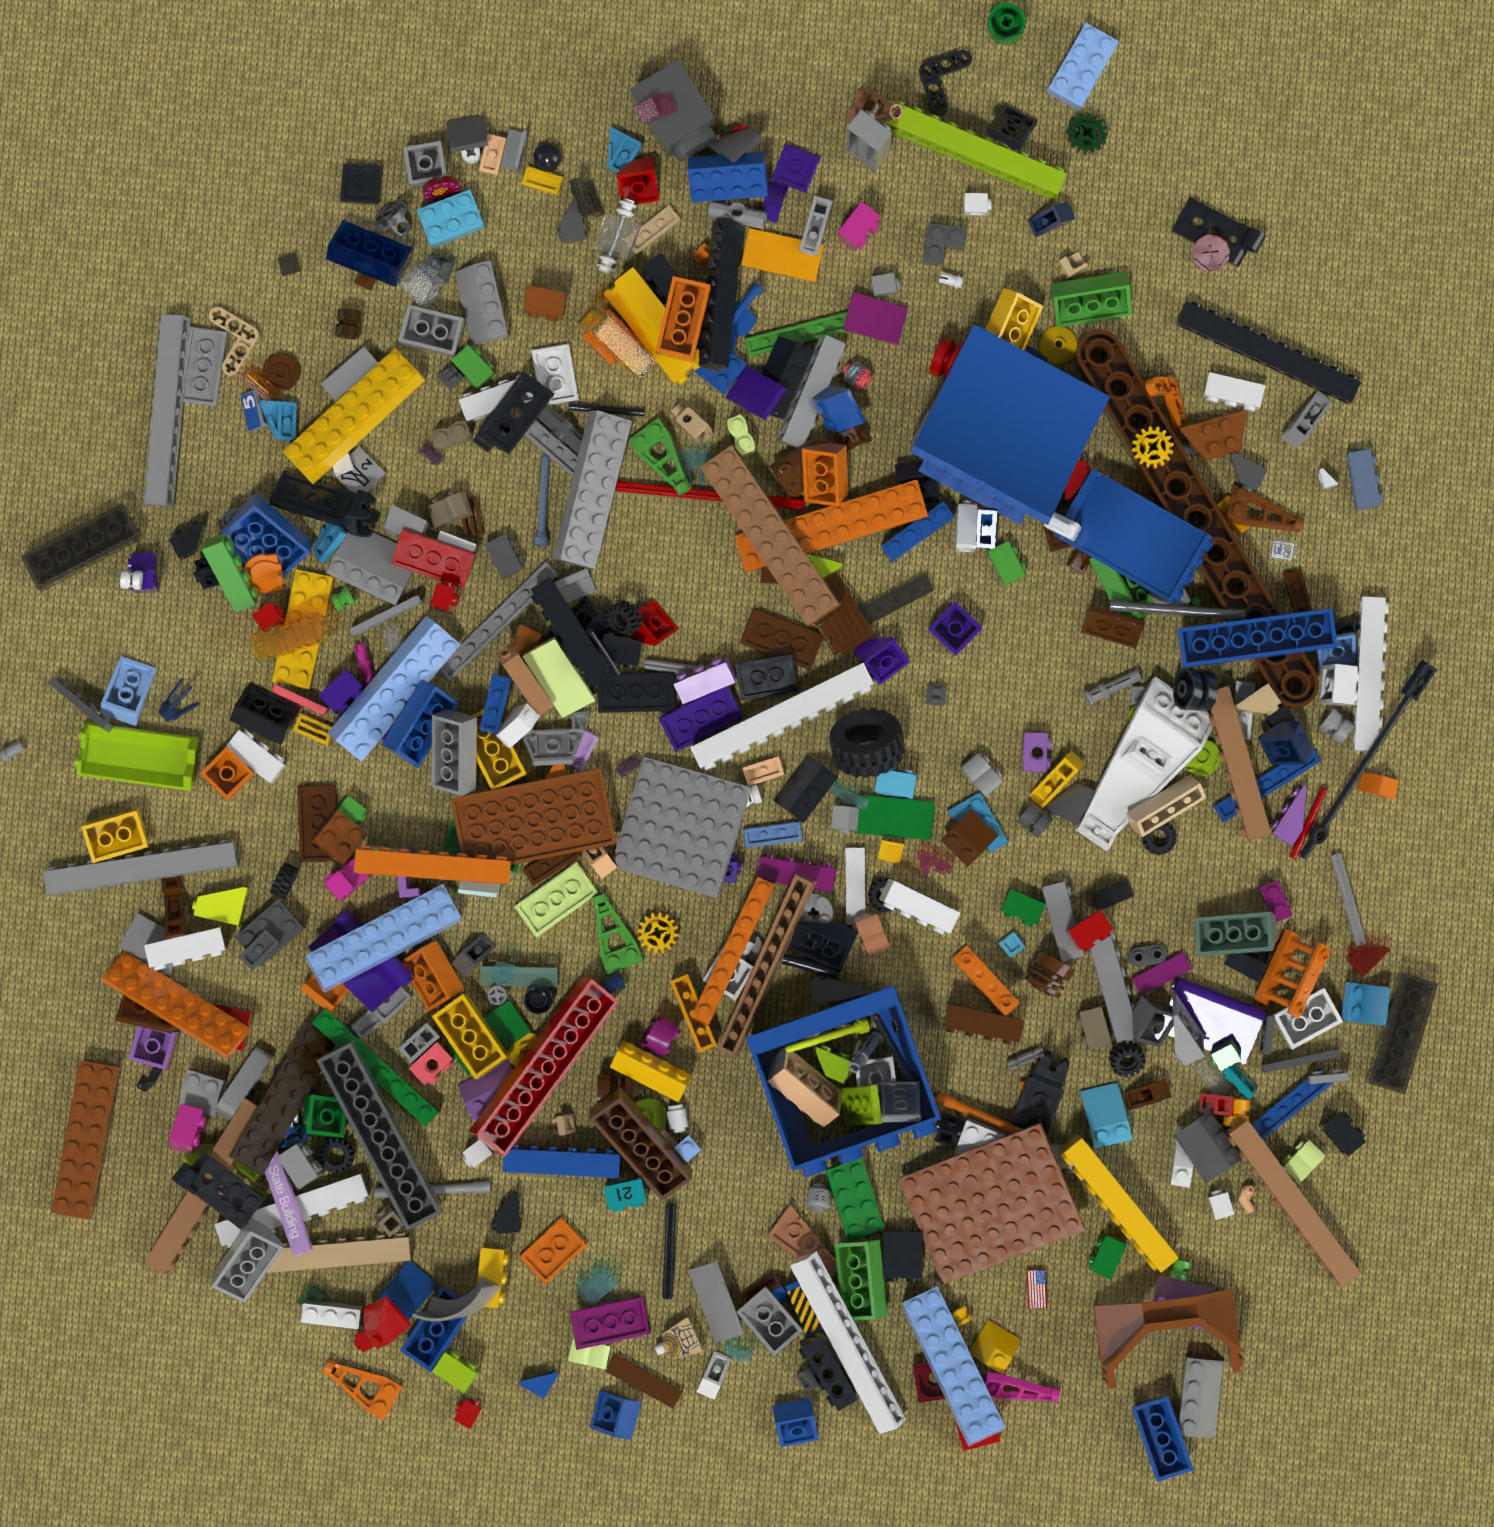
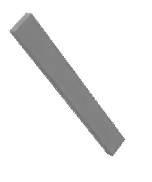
(495, 623)

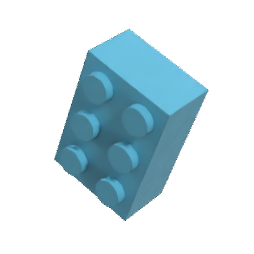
(450, 219)

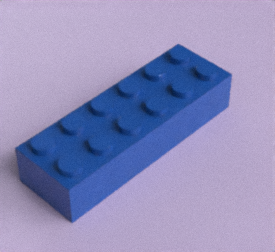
(563, 1162)

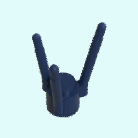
(169, 710)

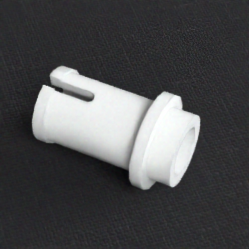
(953, 280)

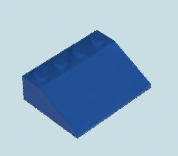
(262, 529)

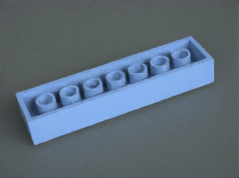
(392, 687)
(383, 938)
(953, 1366)

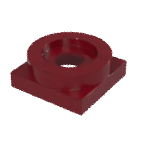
(925, 1391)

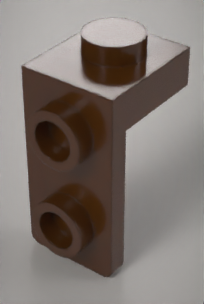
(853, 437)

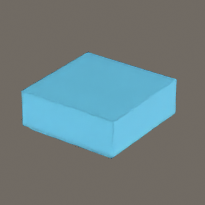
(1011, 944)

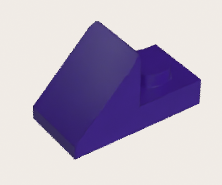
(773, 202)

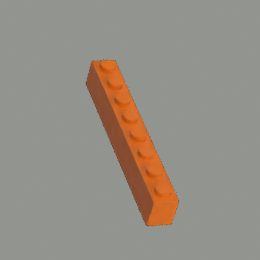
(432, 866)
(732, 951)

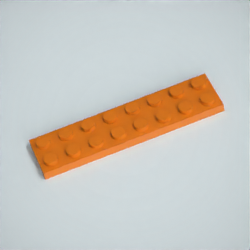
(176, 1004)

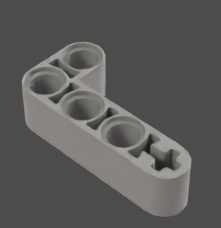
(243, 1083)

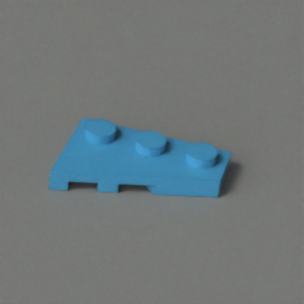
(979, 805)

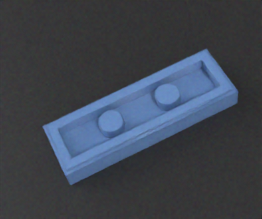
(772, 834)

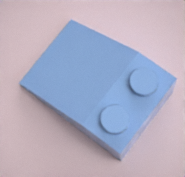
(127, 691)

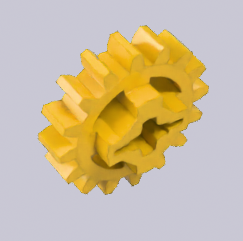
(1160, 453)
(655, 924)

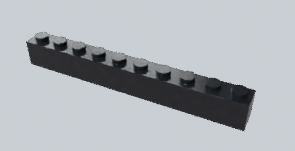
(1269, 353)

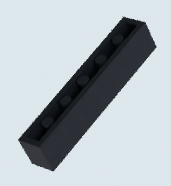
(571, 631)

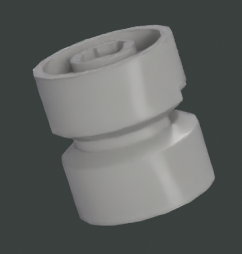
(1336, 726)

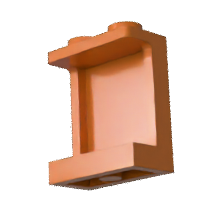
(329, 999)

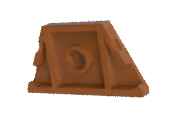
(1217, 436)

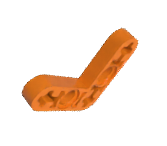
(1169, 388)

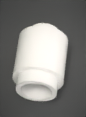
(677, 1118)

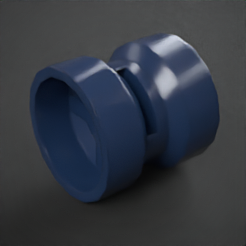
(613, 982)

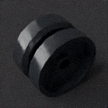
(1195, 689)

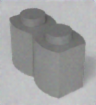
(981, 774)

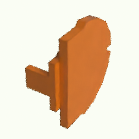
(265, 572)

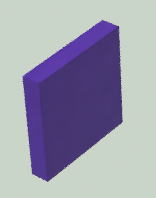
(795, 168)

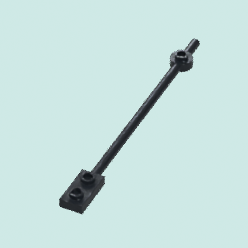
(1412, 690)

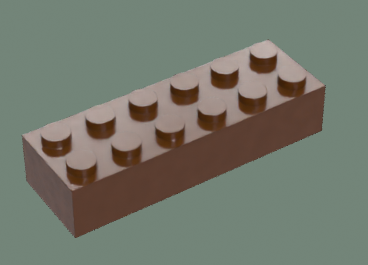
(640, 1144)

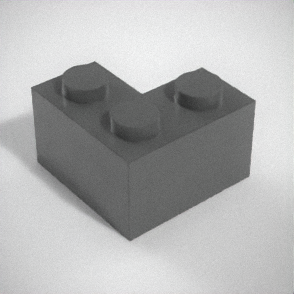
(940, 238)

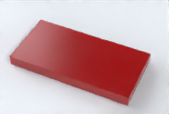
(433, 557)

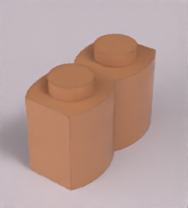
(871, 933)

